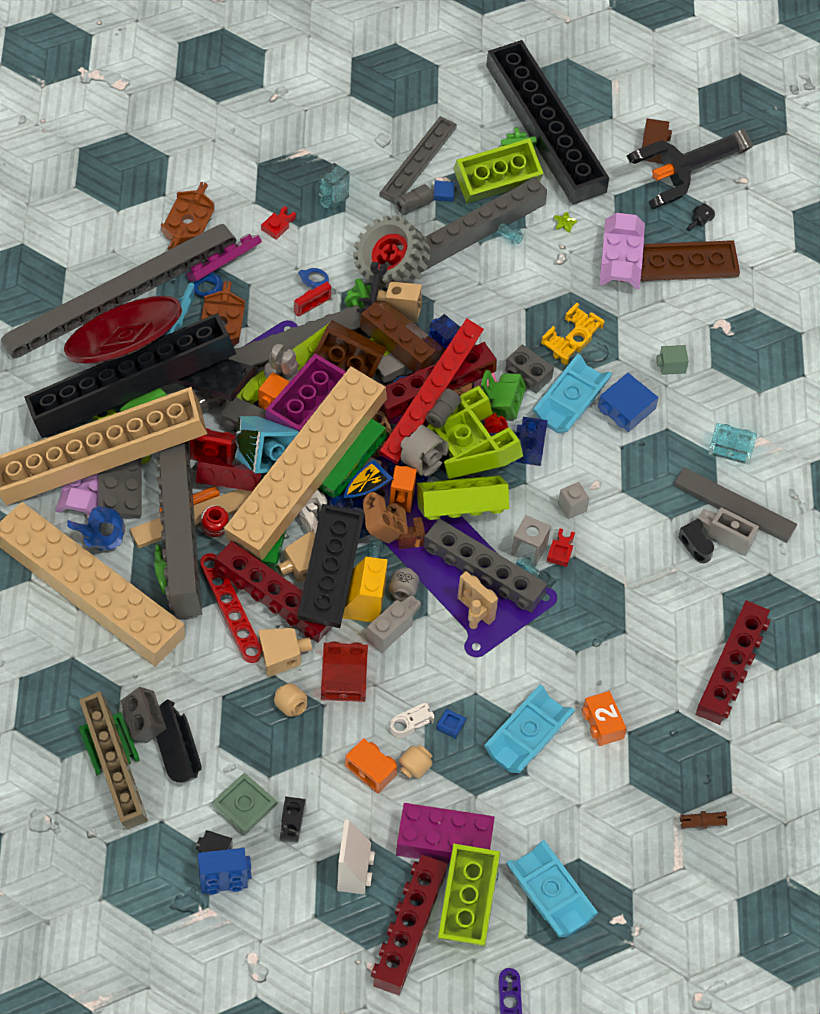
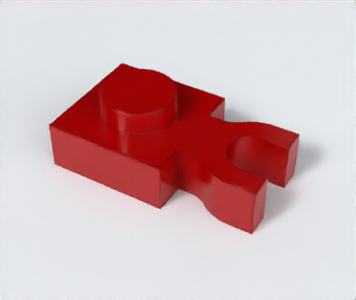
(278, 224)
(561, 550)

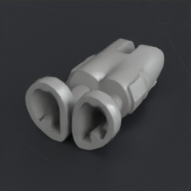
(282, 363)

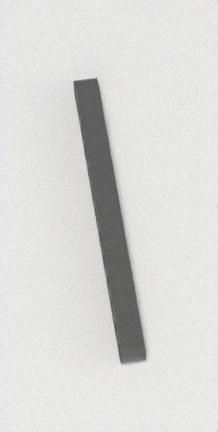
(116, 291)

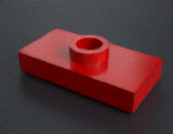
(312, 299)

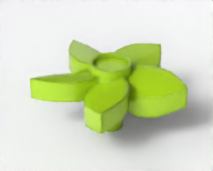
(565, 222)

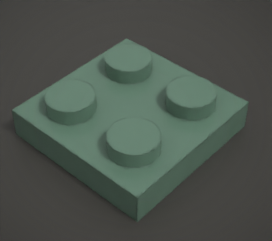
(244, 803)

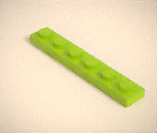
(303, 352)

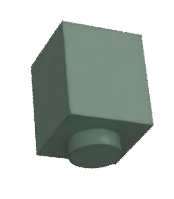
(672, 359)

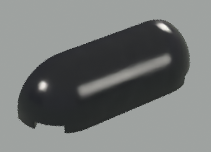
(178, 745)

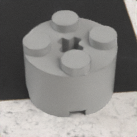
(423, 450)

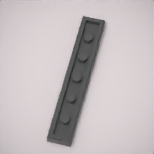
(418, 159)
(722, 497)

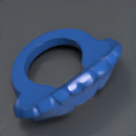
(304, 274)
(211, 277)

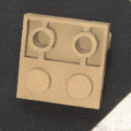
(479, 600)

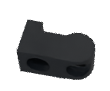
(695, 541)
(292, 819)

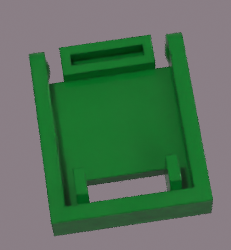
(124, 735)

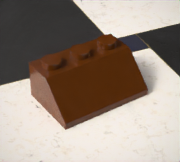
(347, 348)

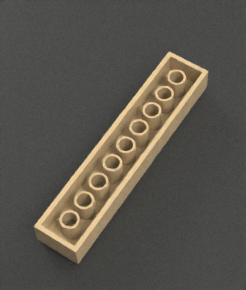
(100, 445)
(305, 463)
(90, 584)

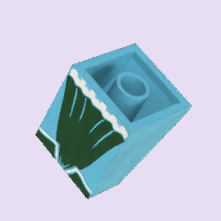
(261, 442)

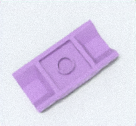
(622, 249)
(79, 495)

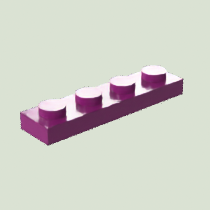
(217, 260)

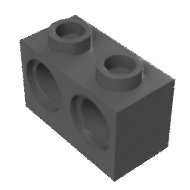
(534, 369)
(143, 714)

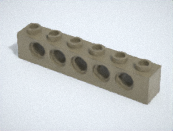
(113, 760)

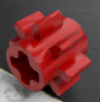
(495, 424)

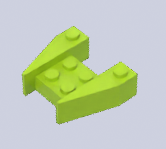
(470, 444)

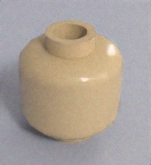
(290, 700)
(415, 761)

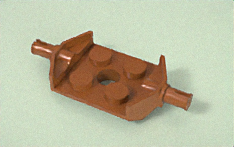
(192, 206)
(229, 309)

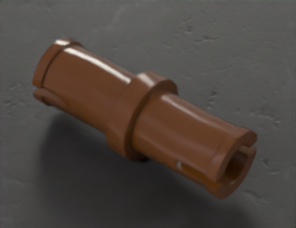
(703, 820)

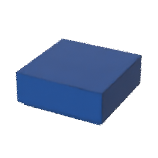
(443, 191)
(451, 723)

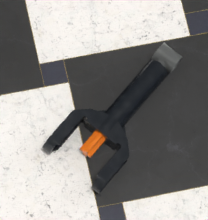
(680, 165)

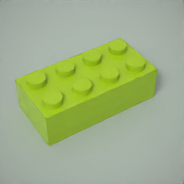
(497, 170)
(463, 496)
(469, 895)

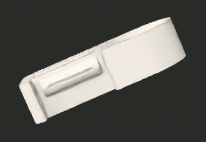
(413, 719)

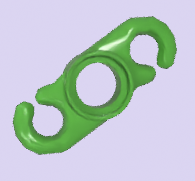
(159, 568)

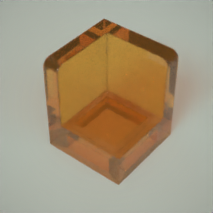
(414, 537)

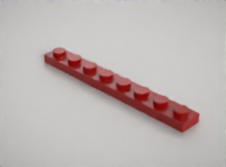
(432, 388)

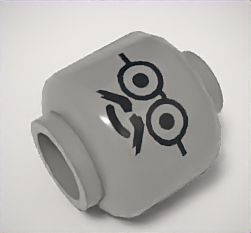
(403, 583)

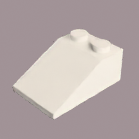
(354, 860)

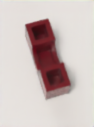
(216, 472)

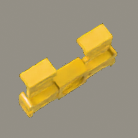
(584, 327)

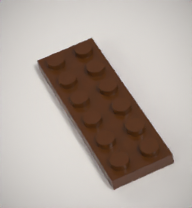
(689, 260)

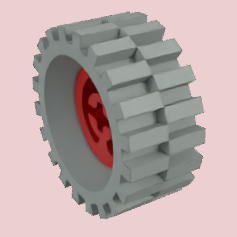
(381, 244)

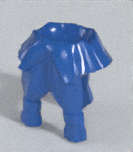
(92, 529)

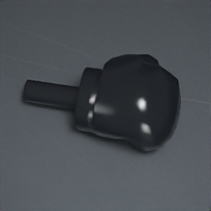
(702, 214)

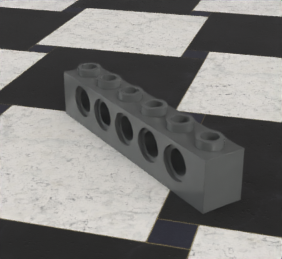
(480, 555)

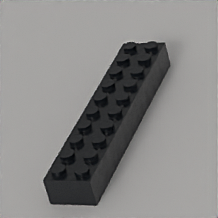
(547, 120)
(129, 376)

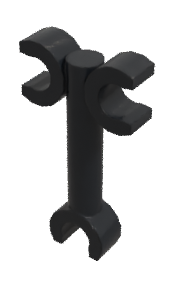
(377, 273)

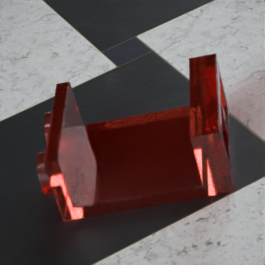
(344, 671)

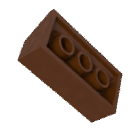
(400, 336)

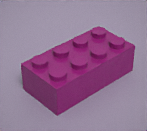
(304, 393)
(435, 830)

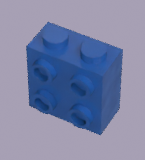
(627, 402)
(224, 870)

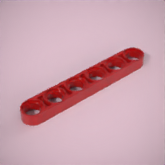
(231, 607)

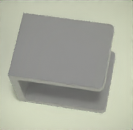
(539, 541)

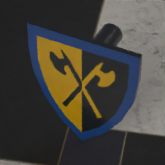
(367, 480)

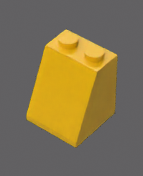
(366, 590)

